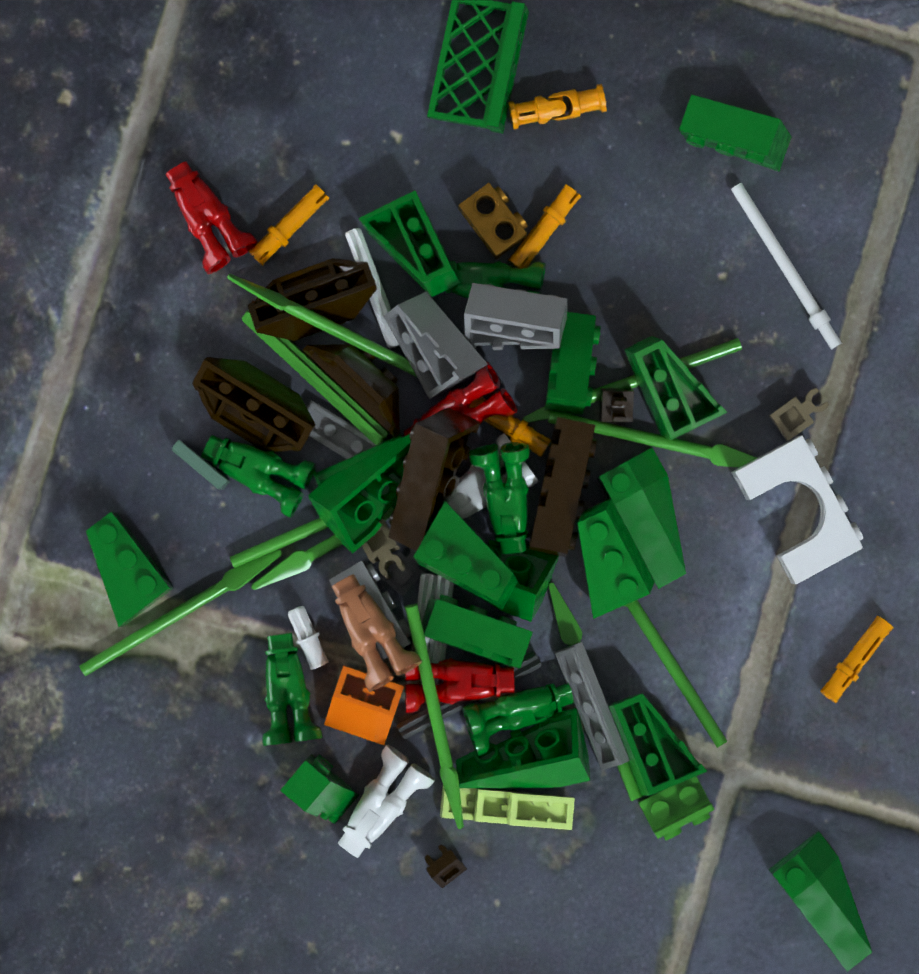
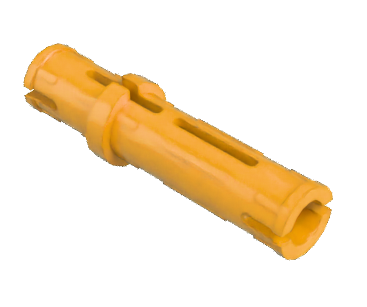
(548, 223)
(288, 225)
(517, 430)
(857, 658)

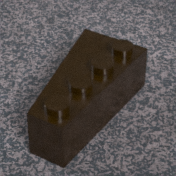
(429, 473)
(562, 486)

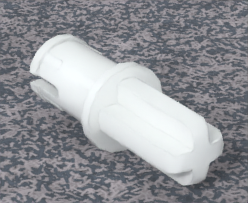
(307, 637)

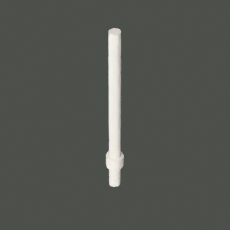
(819, 318)

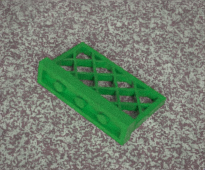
(504, 70)

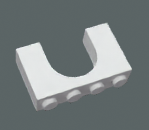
(834, 535)

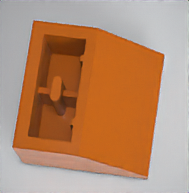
(361, 711)

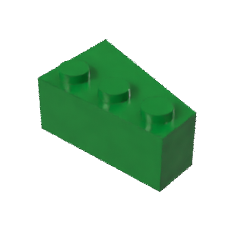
(735, 132)
(412, 241)
(572, 365)
(670, 389)
(464, 559)
(611, 560)
(126, 569)
(475, 631)
(653, 749)
(319, 789)

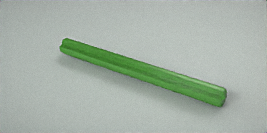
(323, 384)

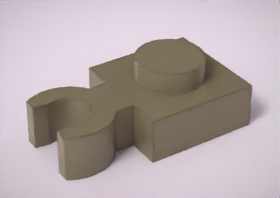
(795, 416)
(381, 549)

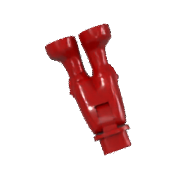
(201, 211)
(485, 382)
(460, 682)

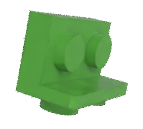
(676, 807)

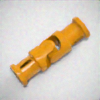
(554, 107)

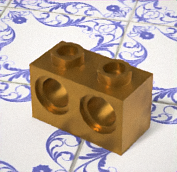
(486, 224)

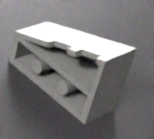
(513, 318)
(433, 344)
(368, 576)

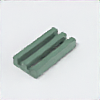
(200, 465)

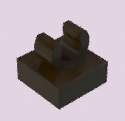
(616, 404)
(445, 868)

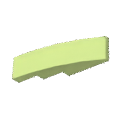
(512, 808)

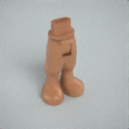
(366, 627)

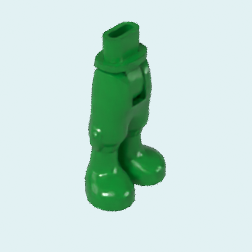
(497, 275)
(253, 469)
(505, 500)
(286, 687)
(514, 712)

